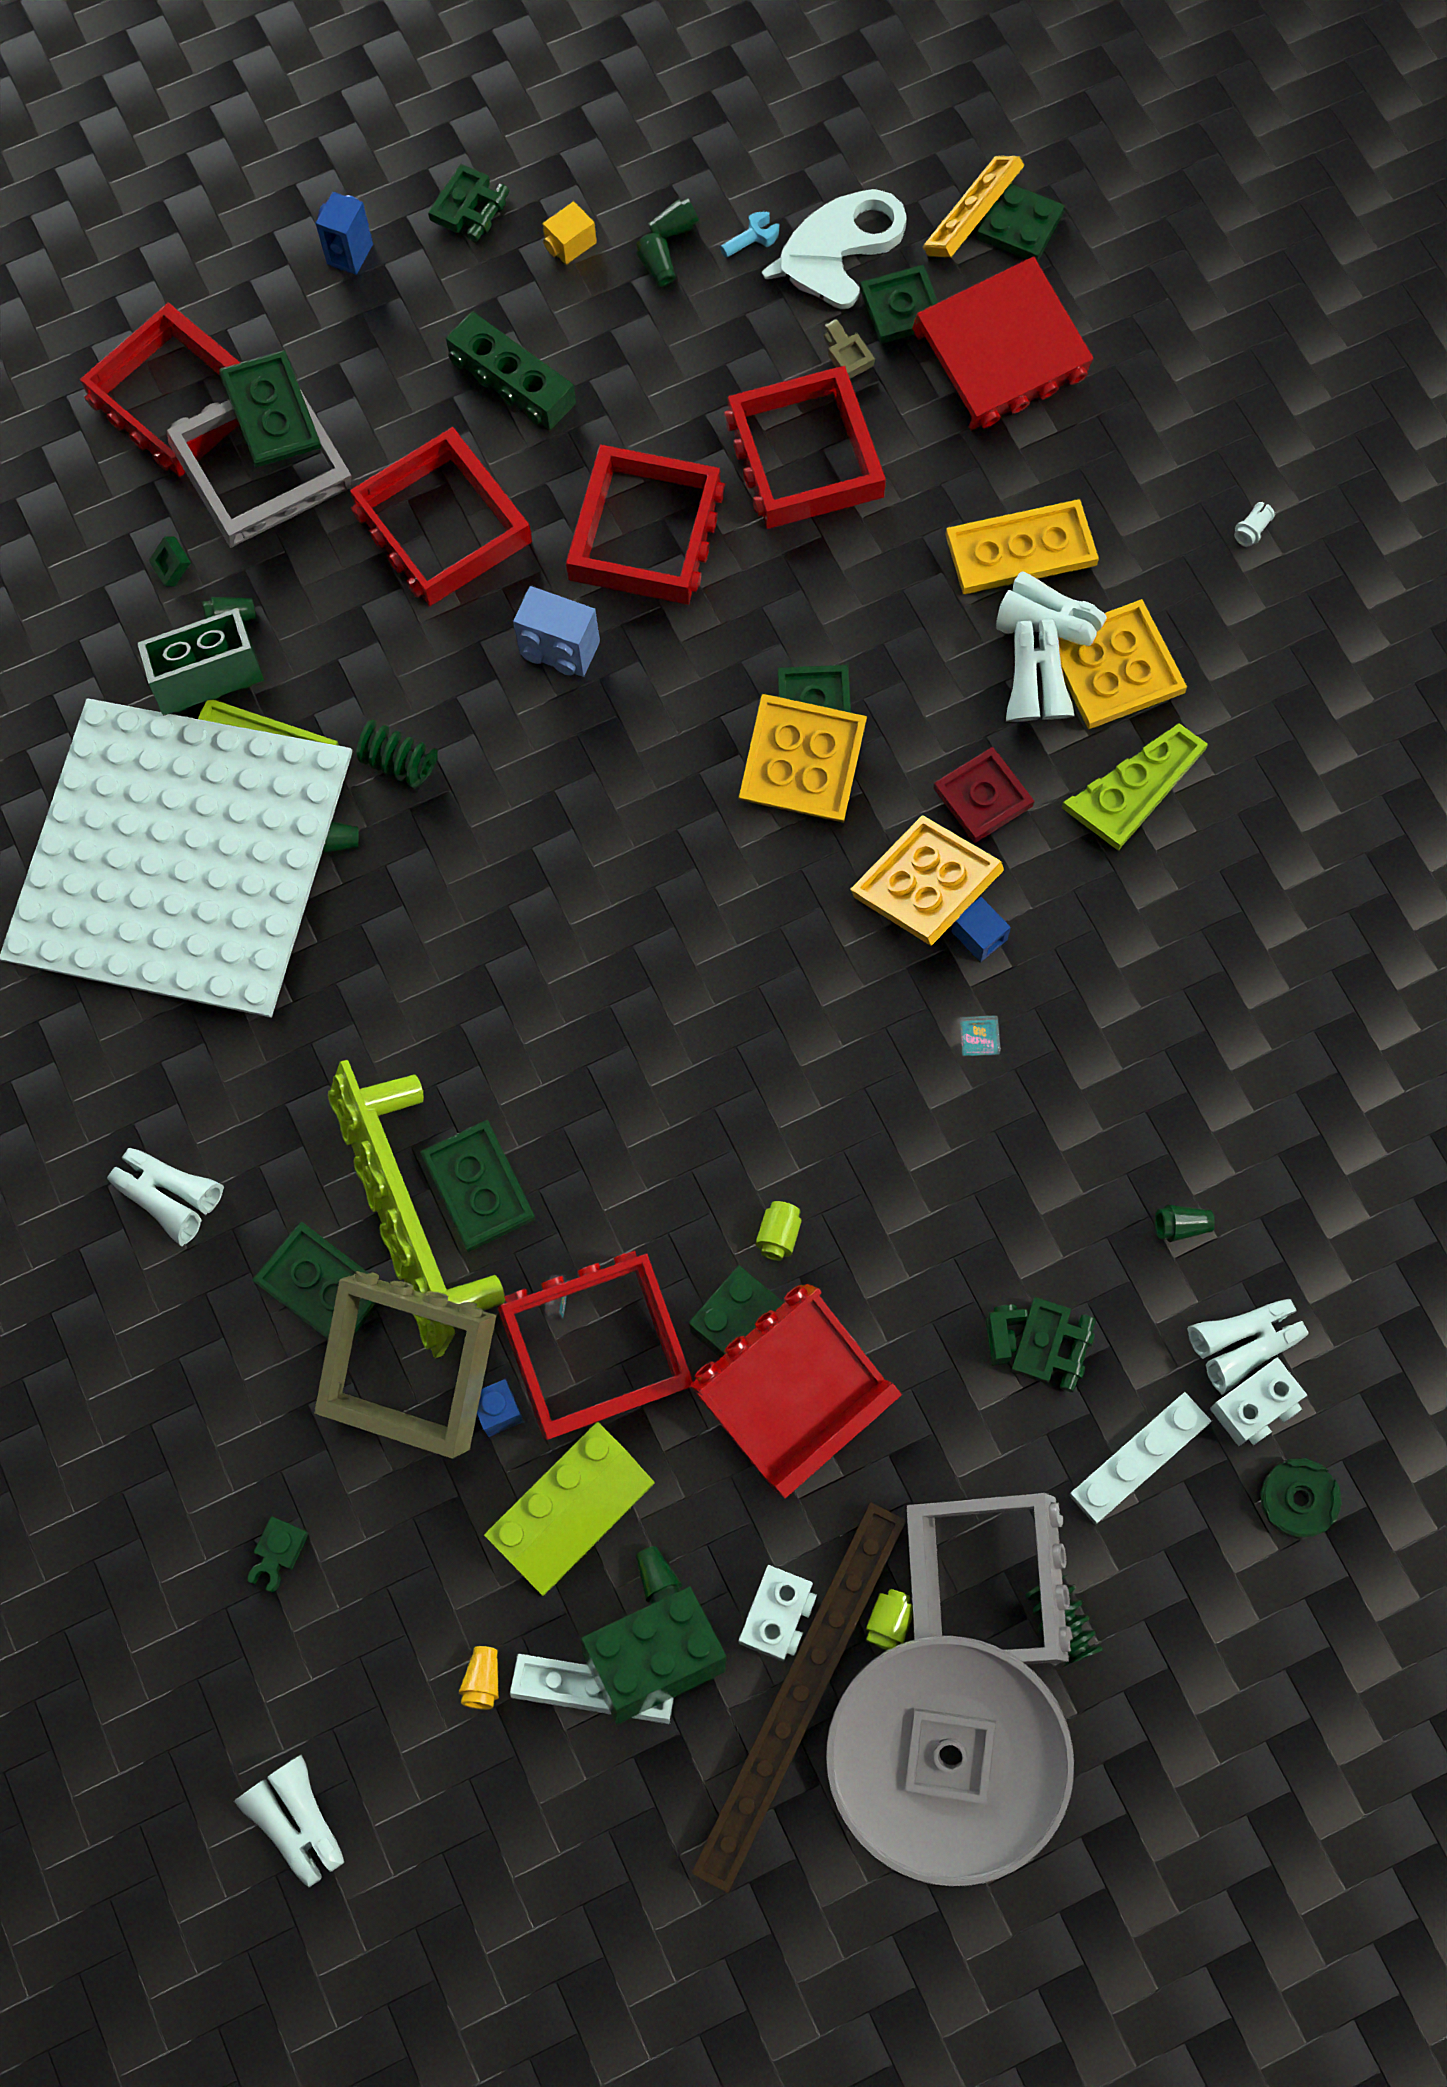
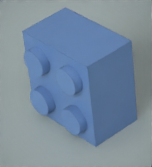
(556, 632)

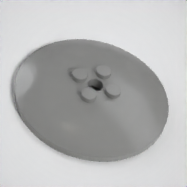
(941, 1818)

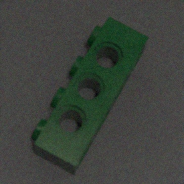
(478, 337)

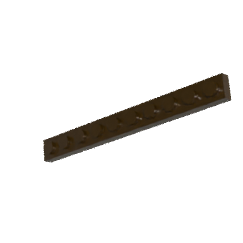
(798, 1698)

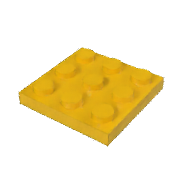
(1121, 669)
(802, 758)
(927, 880)

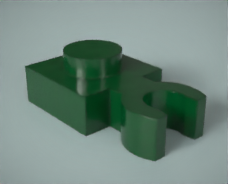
(279, 1547)

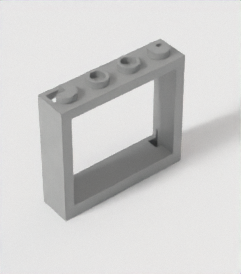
(272, 511)
(1050, 1561)

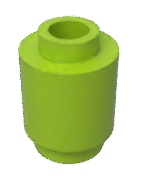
(779, 1230)
(890, 1620)

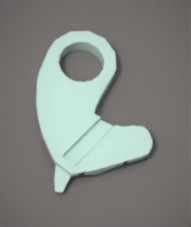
(817, 246)

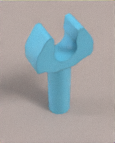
(754, 233)

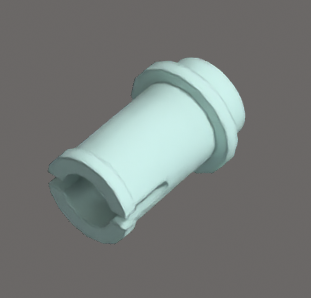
(1249, 530)

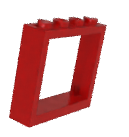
(130, 355)
(412, 468)
(823, 499)
(632, 579)
(590, 1277)

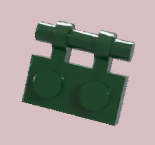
(460, 197)
(1042, 1339)

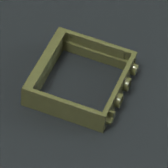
(378, 1419)

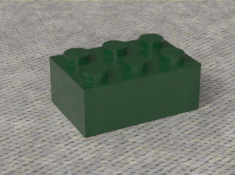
(200, 662)
(653, 1655)

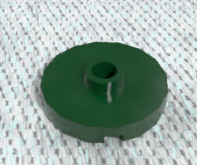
(1318, 1488)

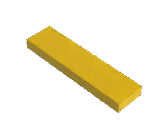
(973, 206)

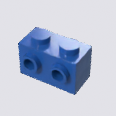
(344, 232)

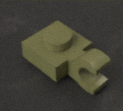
(847, 350)

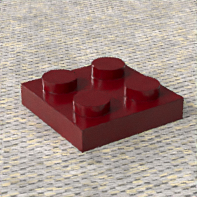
(983, 794)

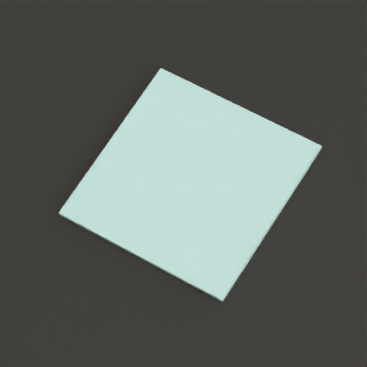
(177, 857)

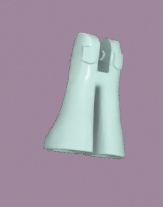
(1036, 601)
(1024, 696)
(174, 1217)
(1235, 1365)
(295, 1790)

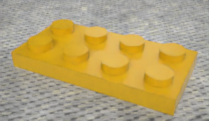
(1031, 541)

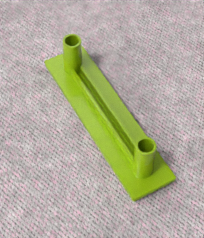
(387, 1194)

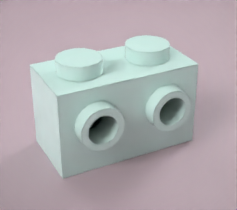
(1259, 1402)
(776, 1614)

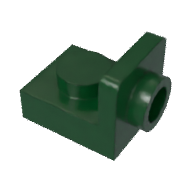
(1000, 1339)

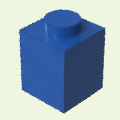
(981, 929)
(498, 1408)

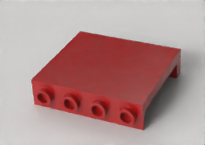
(1005, 342)
(794, 1390)

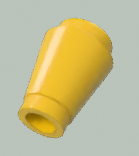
(481, 1679)

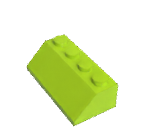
(569, 1508)

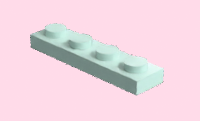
(1139, 1458)
(568, 1686)

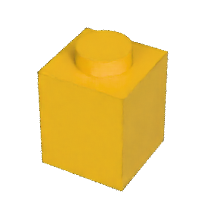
(569, 233)

